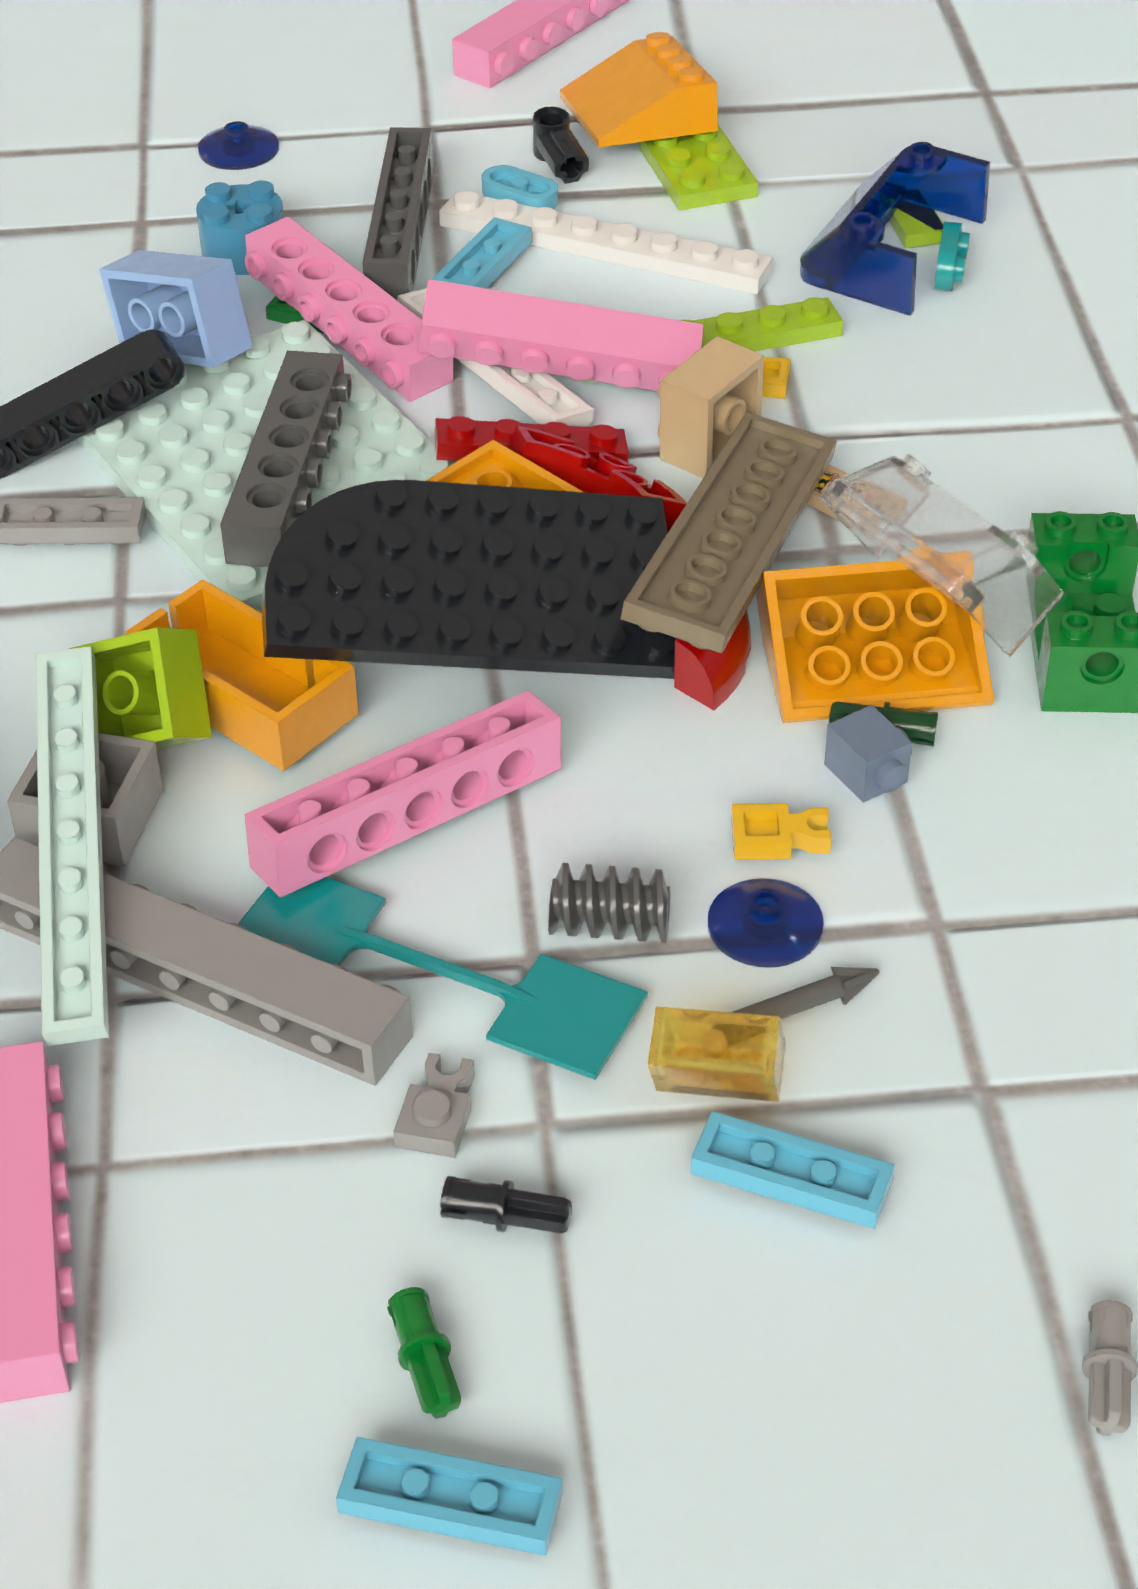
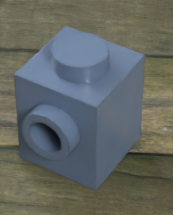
(868, 753)

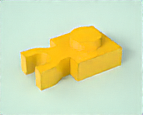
(772, 832)

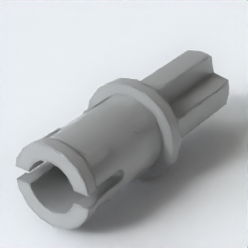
(1110, 1367)

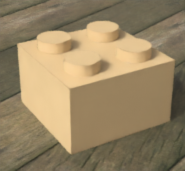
(706, 402)

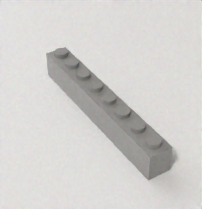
(228, 972)

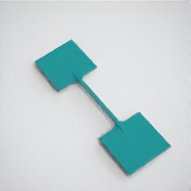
(551, 1014)

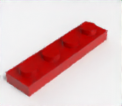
(462, 436)

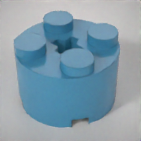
(230, 214)

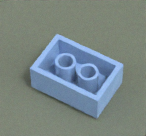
(185, 298)

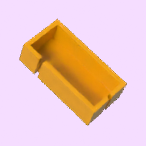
(259, 701)

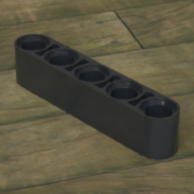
(86, 398)

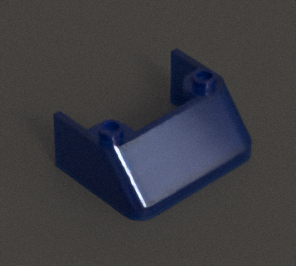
(849, 249)

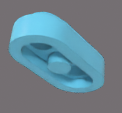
(520, 186)

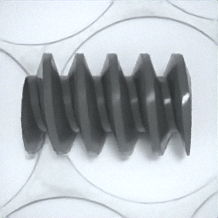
(609, 902)

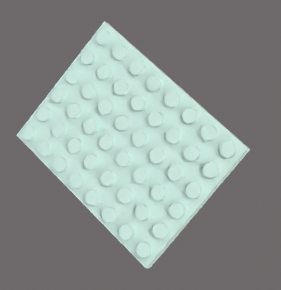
(194, 438)

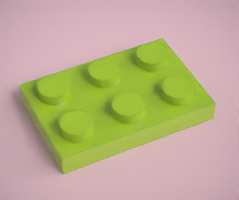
(700, 169)

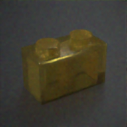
(717, 1053)

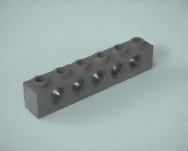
(400, 210)
(285, 455)

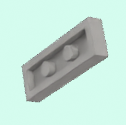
(71, 520)

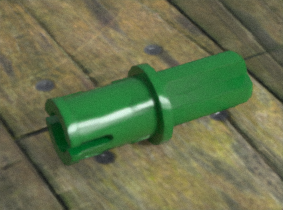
(424, 1351)

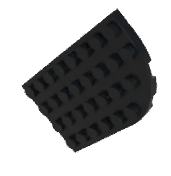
(467, 579)

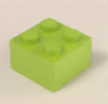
(152, 687)

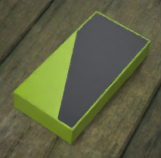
(917, 225)

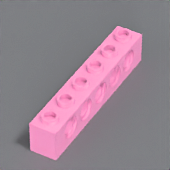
(345, 307)
(402, 793)

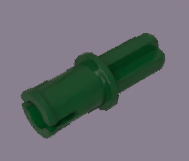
(918, 725)

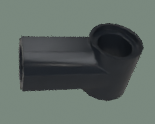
(557, 144)

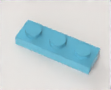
(487, 254)
(793, 1169)
(450, 1495)

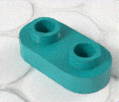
(951, 256)

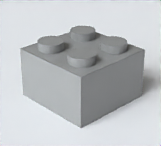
(127, 793)

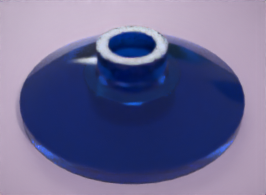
(238, 146)
(765, 922)

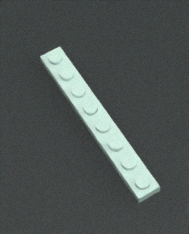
(70, 849)

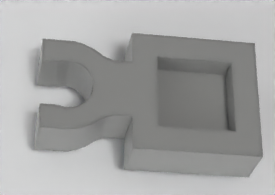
(437, 1113)

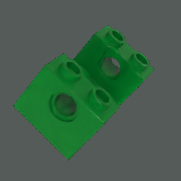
(1090, 637)

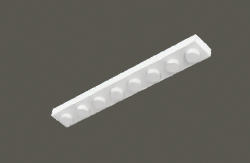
(614, 243)

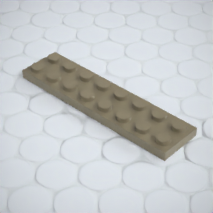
(729, 533)

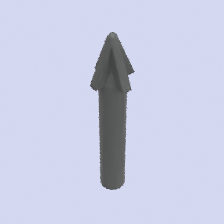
(843, 984)

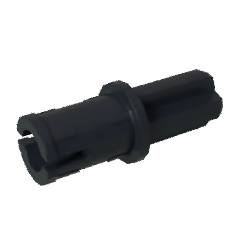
(504, 1205)

